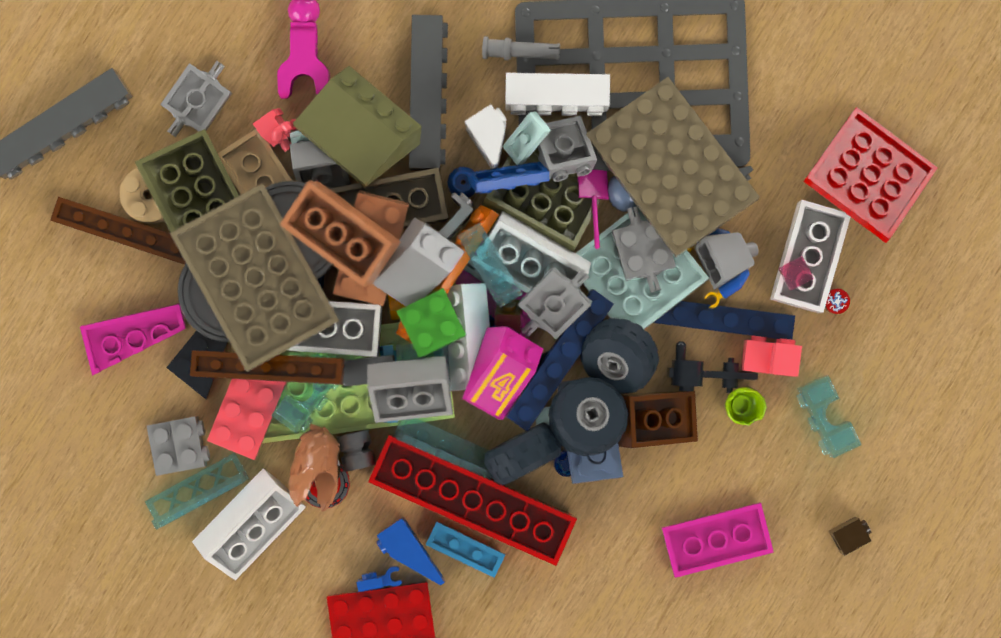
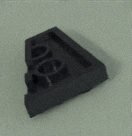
(182, 362)

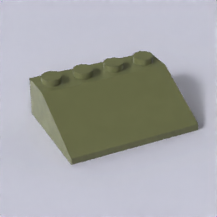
(358, 126)
(186, 180)
(547, 207)

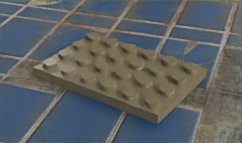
(672, 167)
(254, 277)

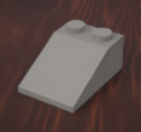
(418, 264)

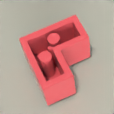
(771, 358)

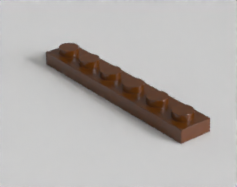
(116, 229)
(279, 368)

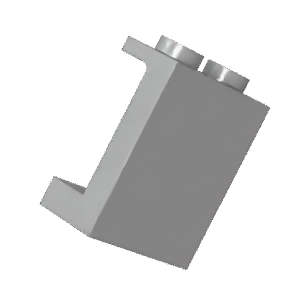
(459, 218)

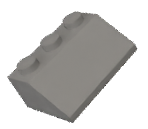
(409, 389)

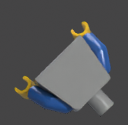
(725, 261)

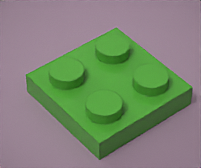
(431, 323)

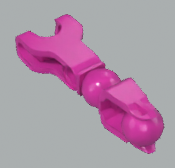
(303, 49)

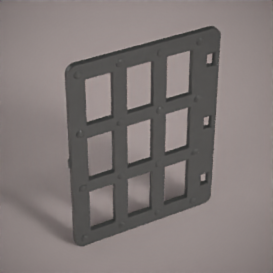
(735, 51)

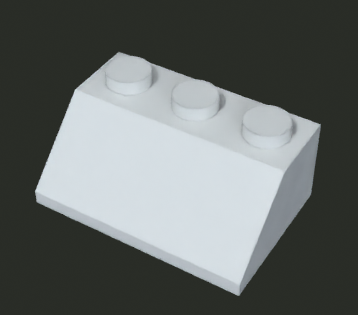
(488, 133)

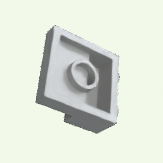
(567, 149)
(178, 445)

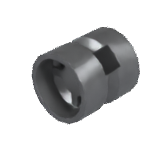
(356, 450)

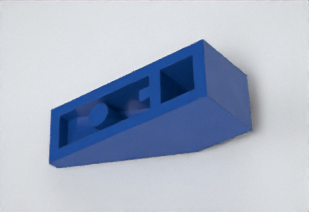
(407, 549)

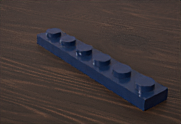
(729, 320)
(557, 363)

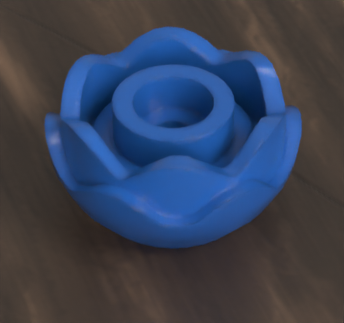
(454, 181)

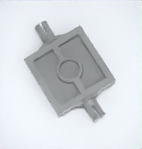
(196, 98)
(642, 251)
(554, 303)

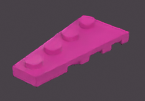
(123, 336)

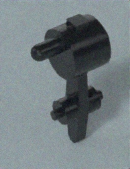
(690, 373)

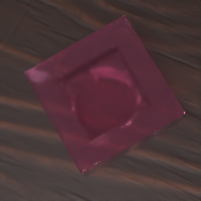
(796, 273)

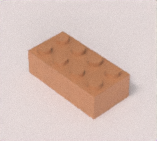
(389, 215)
(340, 233)

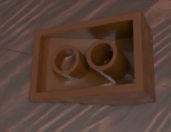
(660, 419)

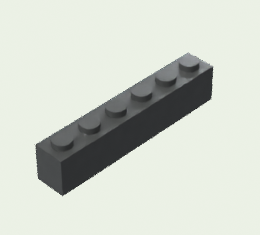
(426, 90)
(61, 122)

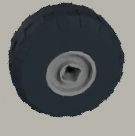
(620, 354)
(588, 416)
(522, 454)

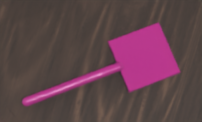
(595, 187)

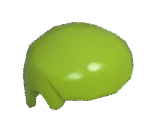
(745, 406)

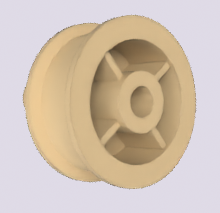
(134, 200)

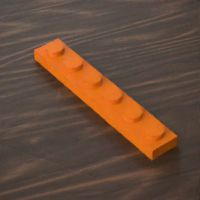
(481, 215)

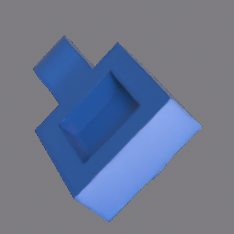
(372, 581)

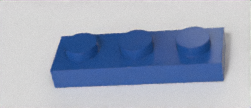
(508, 177)

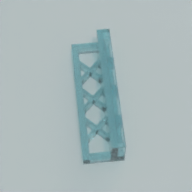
(443, 445)
(195, 502)

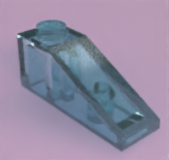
(490, 265)

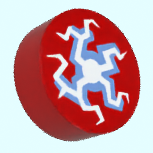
(837, 301)

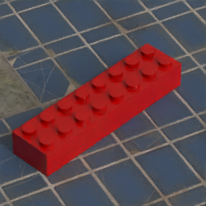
(473, 500)

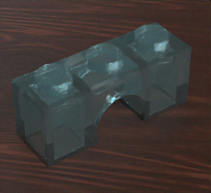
(296, 413)
(835, 438)

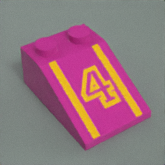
(501, 371)

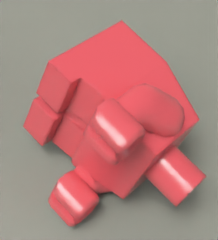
(274, 129)

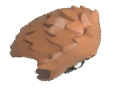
(318, 461)

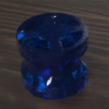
(562, 467)

